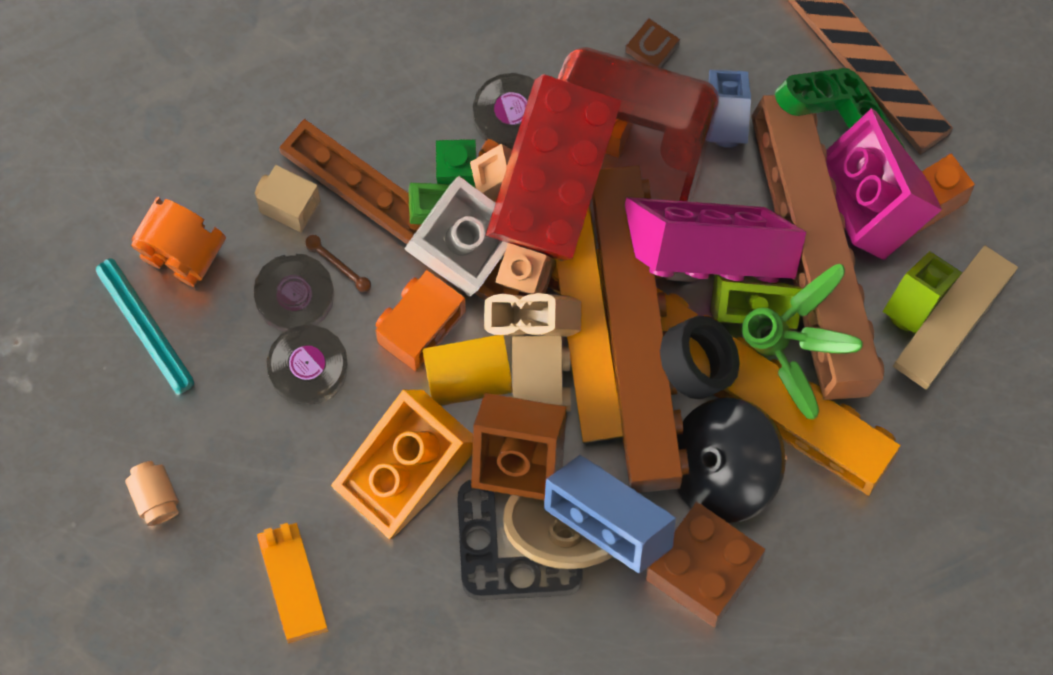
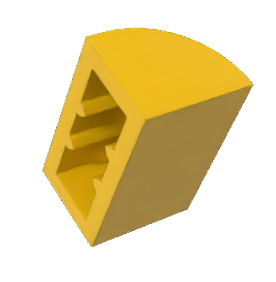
(468, 370)

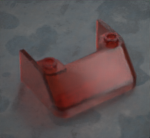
(653, 99)

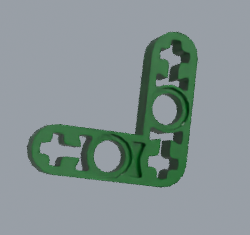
(841, 90)

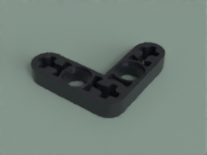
(488, 561)

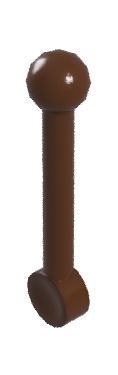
(314, 244)

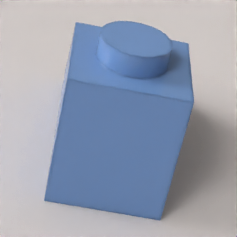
(734, 107)

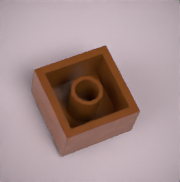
(517, 445)
(706, 564)

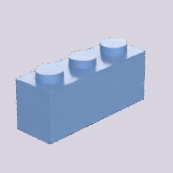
(609, 513)

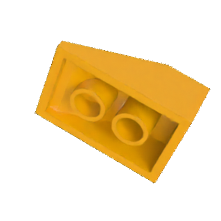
(404, 461)

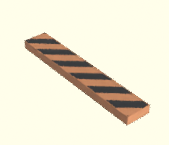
(881, 74)

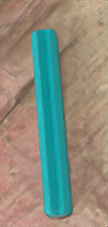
(145, 326)

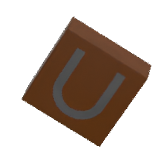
(652, 44)

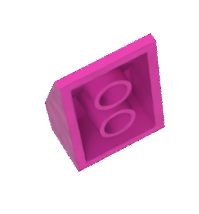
(878, 187)

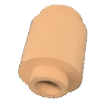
(152, 493)

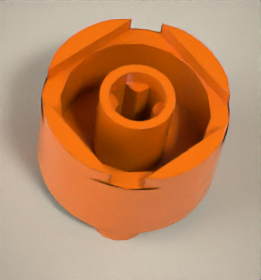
(178, 240)

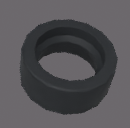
(680, 365)

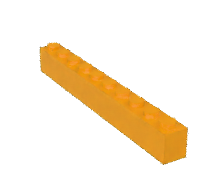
(832, 439)

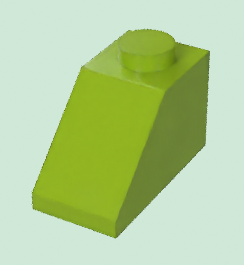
(920, 292)
(736, 299)

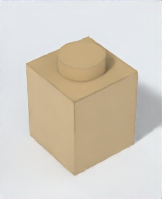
(287, 198)

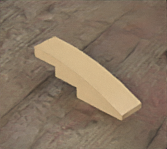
(955, 317)

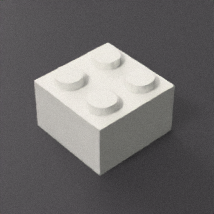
(455, 238)

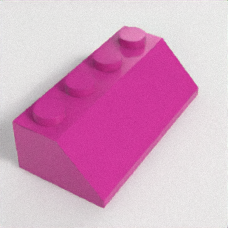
(713, 239)

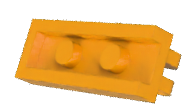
(292, 582)

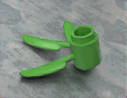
(810, 338)

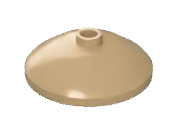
(547, 538)

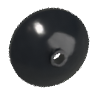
(747, 454)

